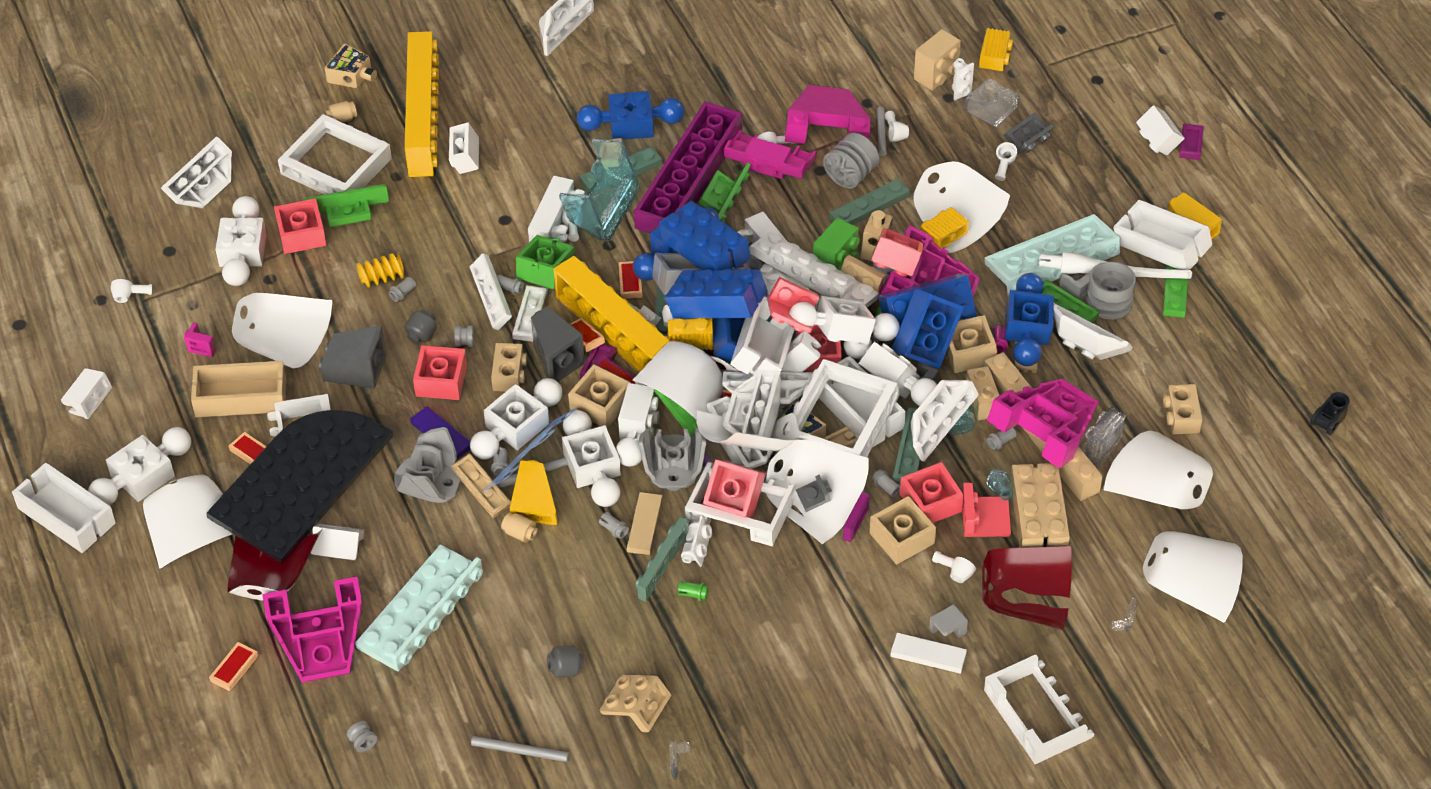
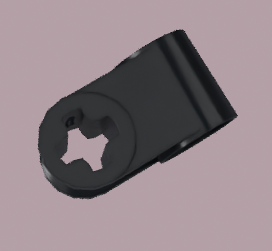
(1331, 412)

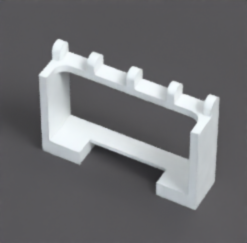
(297, 408)
(759, 531)
(1028, 739)

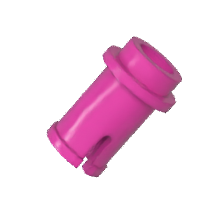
(1001, 343)

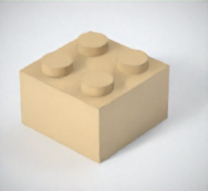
(936, 59)
(971, 344)
(599, 395)
(902, 530)

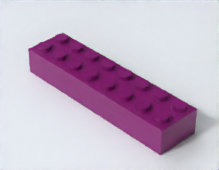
(689, 165)

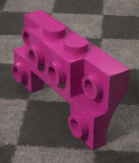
(768, 156)

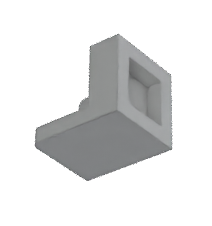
(1075, 286)
(949, 621)

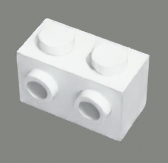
(1159, 130)
(464, 148)

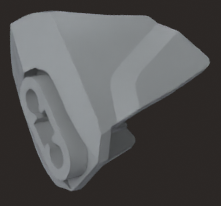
(672, 456)
(429, 468)

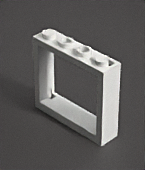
(321, 182)
(829, 370)

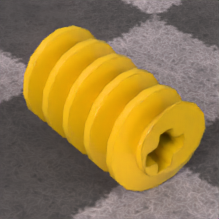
(380, 269)

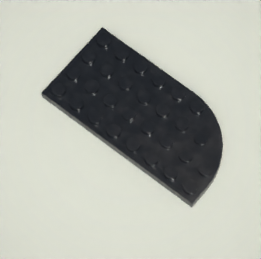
(298, 479)

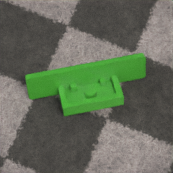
(721, 191)
(350, 205)

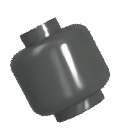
(420, 326)
(565, 661)

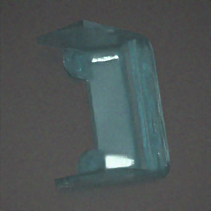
(611, 194)

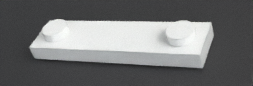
(490, 291)

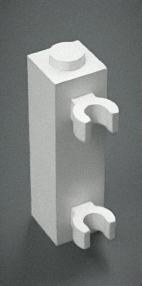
(549, 213)
(757, 227)

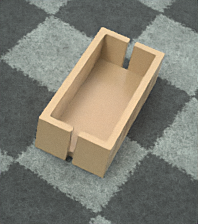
(238, 388)
(1039, 505)

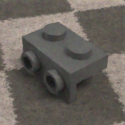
(1028, 133)

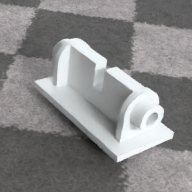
(962, 79)
(698, 539)

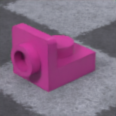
(199, 343)

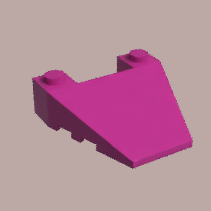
(827, 108)
(932, 265)
(1052, 412)
(321, 640)

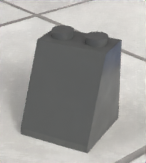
(556, 344)
(354, 357)

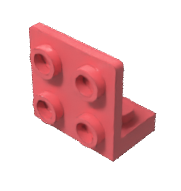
(784, 296)
(984, 515)

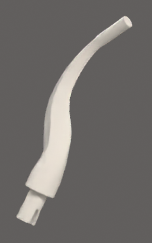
(1074, 263)

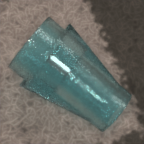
(1000, 484)

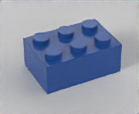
(927, 328)

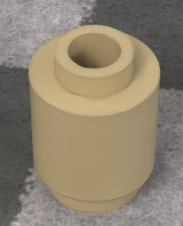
(342, 111)
(519, 527)

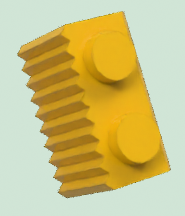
(995, 50)
(946, 227)
(692, 331)

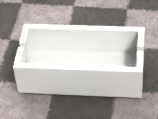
(1163, 235)
(762, 343)
(856, 405)
(64, 507)

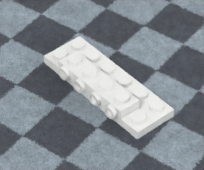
(810, 270)

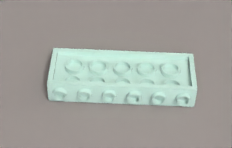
(1084, 237)
(419, 607)

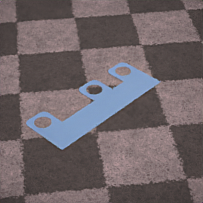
(535, 442)

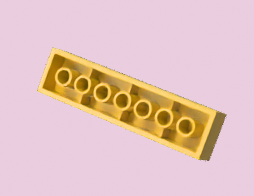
(421, 104)
(608, 313)

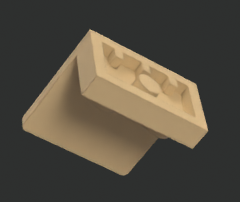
(863, 273)
(638, 697)

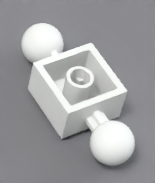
(241, 241)
(846, 320)
(886, 364)
(635, 416)
(516, 417)
(591, 458)
(141, 466)

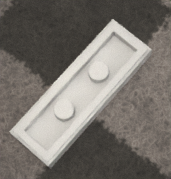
(532, 301)
(928, 653)

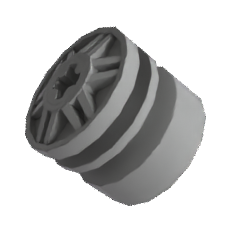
(851, 160)
(1111, 289)

